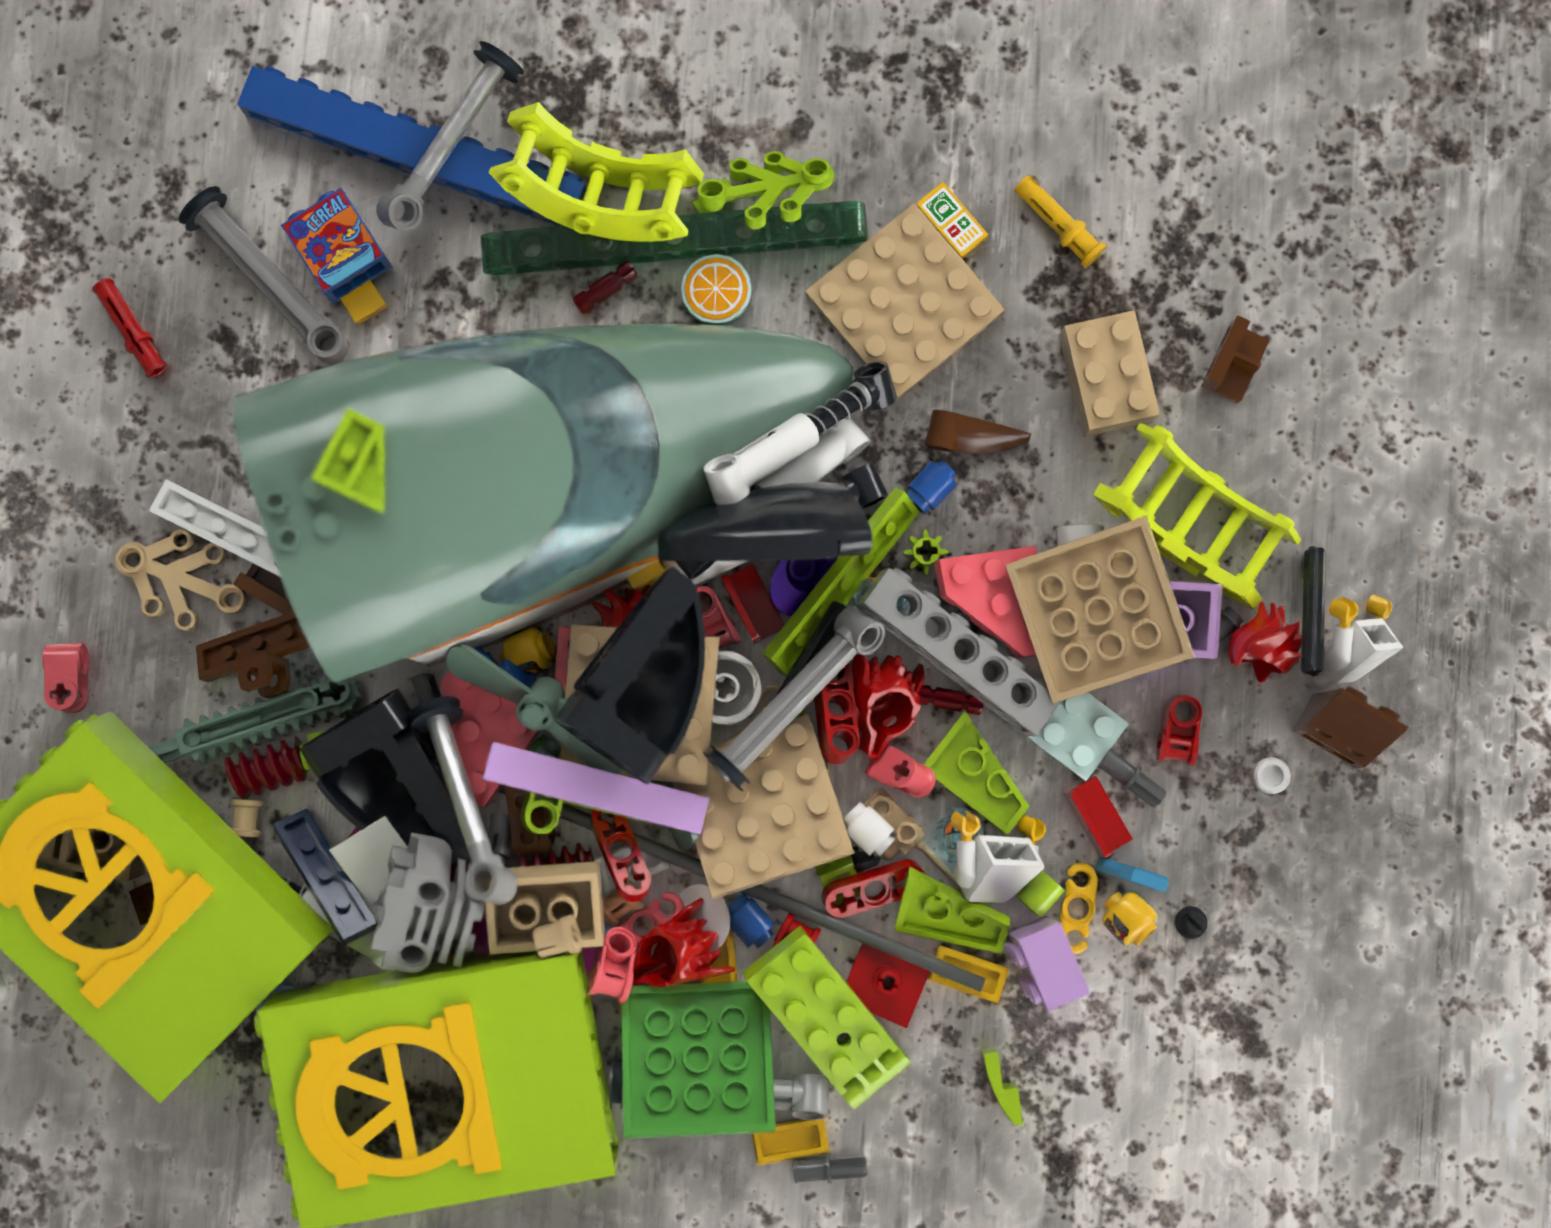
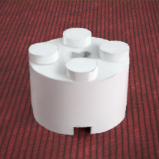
(747, 687)

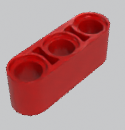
(832, 725)

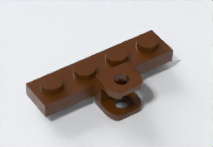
(254, 652)

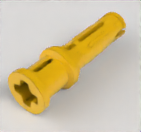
(1071, 232)

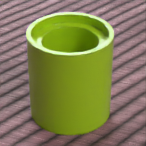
(1040, 894)

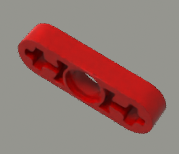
(617, 866)
(888, 895)

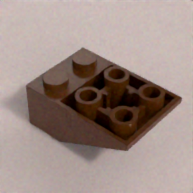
(1349, 726)

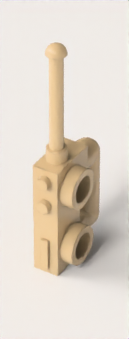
(906, 831)

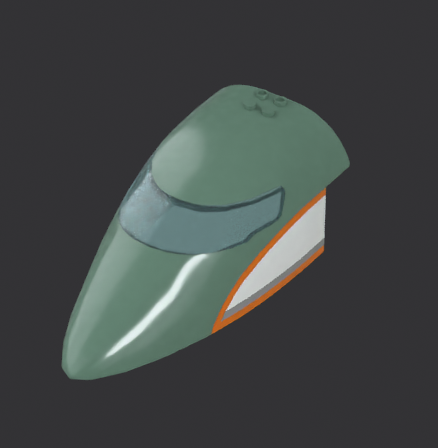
(512, 473)

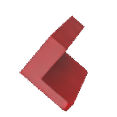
(753, 603)
(1098, 817)

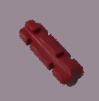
(605, 287)
(950, 699)

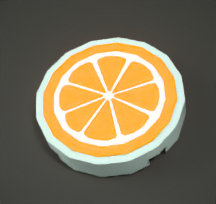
(716, 289)

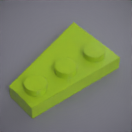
(975, 776)
(945, 915)

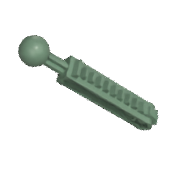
(260, 721)

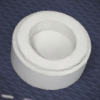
(1271, 775)

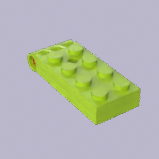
(816, 1008)

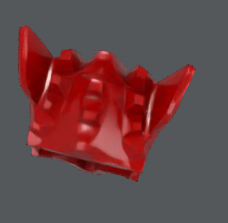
(881, 696)
(680, 952)

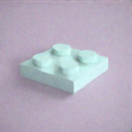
(1080, 734)

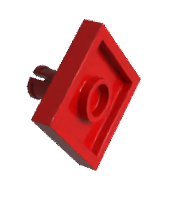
(887, 984)

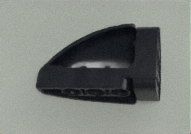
(772, 524)
(643, 681)
(382, 768)

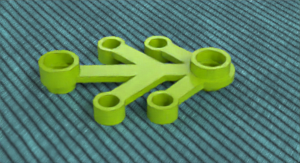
(808, 177)

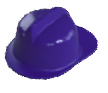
(795, 580)

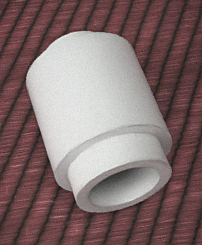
(868, 829)

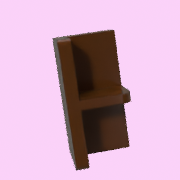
(1235, 361)

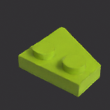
(355, 461)

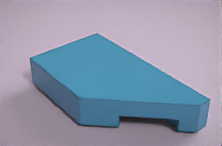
(1132, 874)

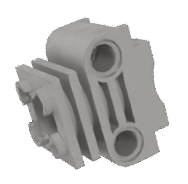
(424, 905)

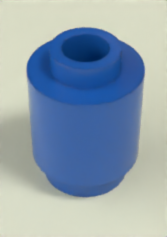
(931, 486)
(750, 921)

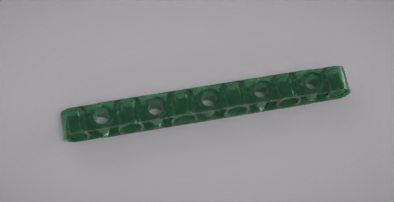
(707, 235)

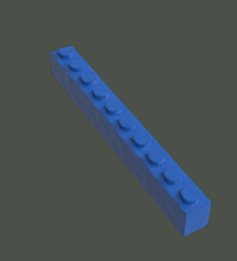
(384, 137)

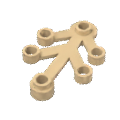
(175, 576)

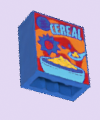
(336, 245)

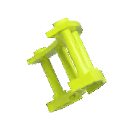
(601, 165)
(1171, 542)

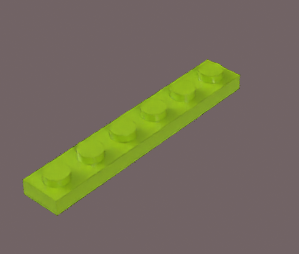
(841, 581)

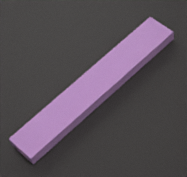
(595, 788)

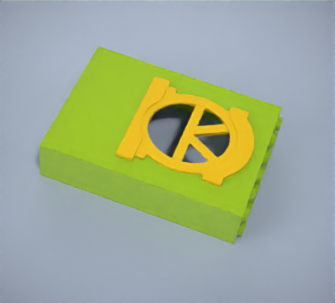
(219, 919)
(527, 1069)

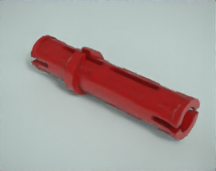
(136, 339)

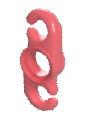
(653, 912)

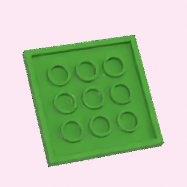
(696, 1061)

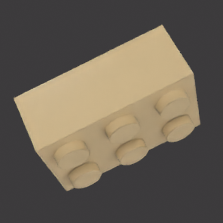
(1109, 373)
(542, 899)

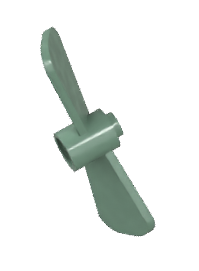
(535, 705)

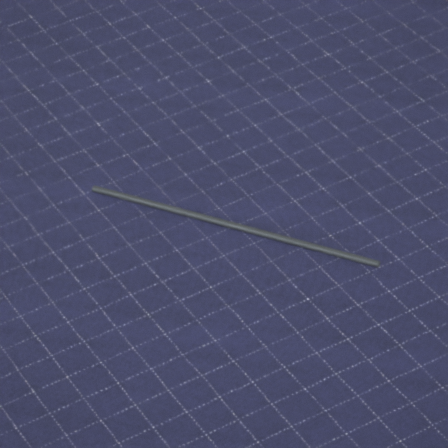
(795, 907)

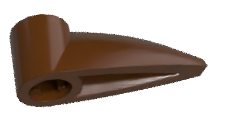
(968, 434)

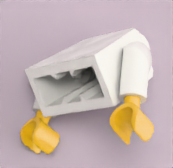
(1357, 645)
(996, 866)

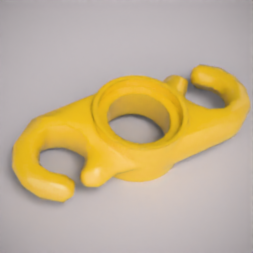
(1088, 894)

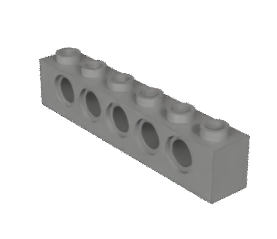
(880, 603)

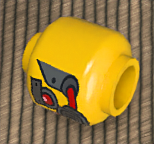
(529, 650)
(1129, 918)

